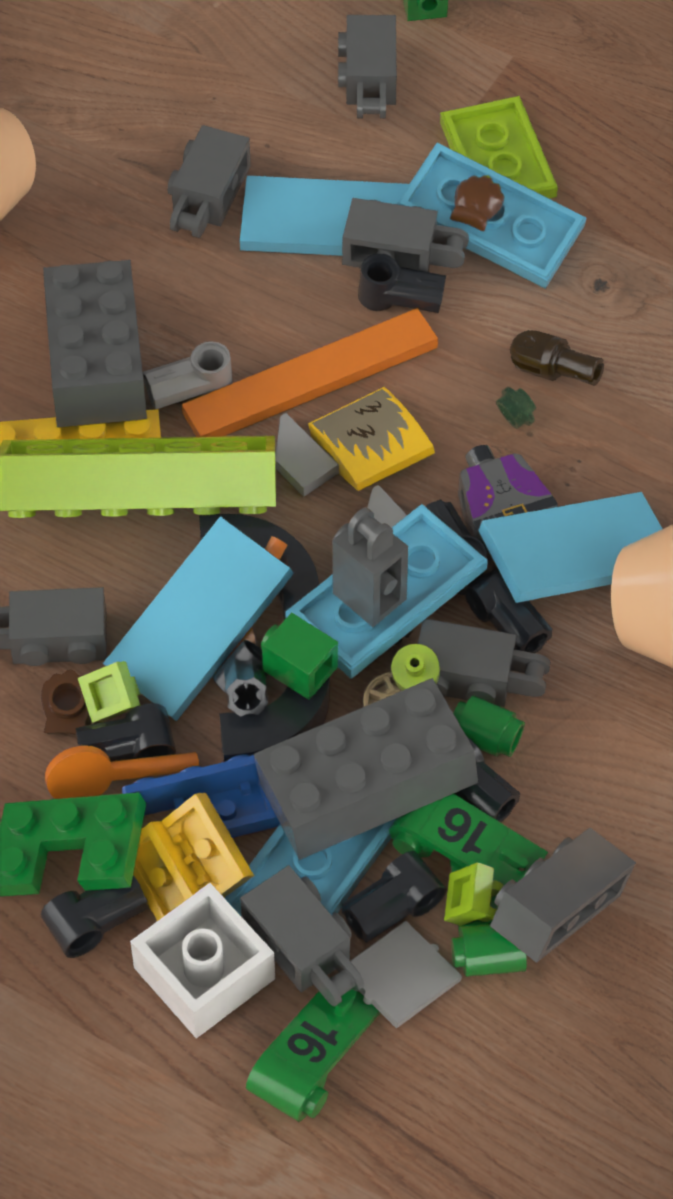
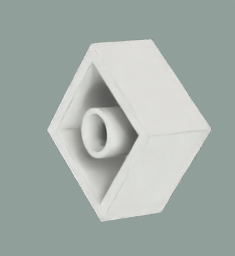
(203, 960)

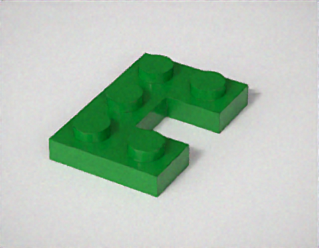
(101, 825)

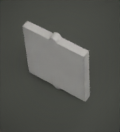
(403, 974)

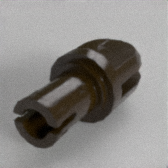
(552, 358)

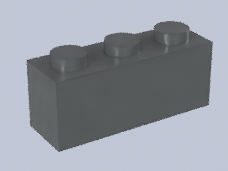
(561, 893)

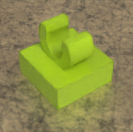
(109, 691)
(471, 894)

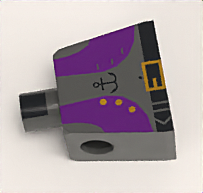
(498, 488)

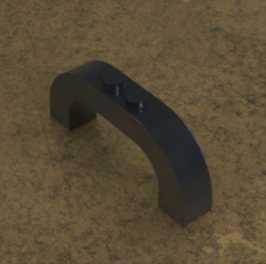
(291, 711)

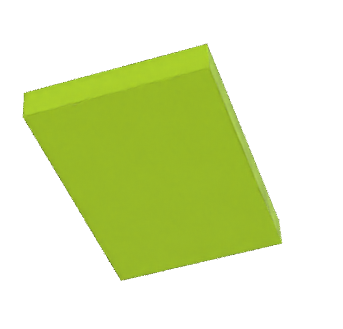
(501, 140)

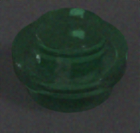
(516, 407)

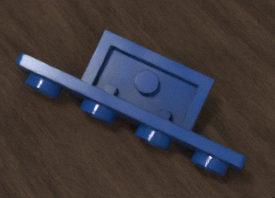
(229, 785)

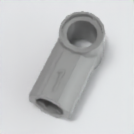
(190, 375)

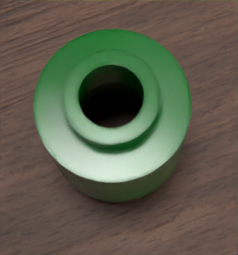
(490, 726)

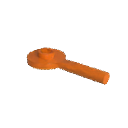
(89, 772)

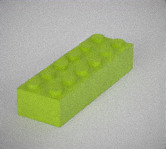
(137, 475)

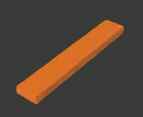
(310, 375)

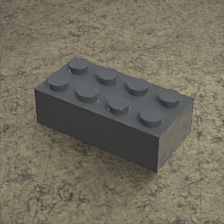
(94, 343)
(366, 768)

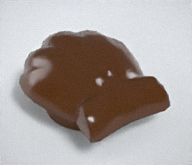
(477, 201)
(63, 703)

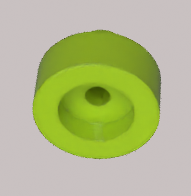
(414, 654)

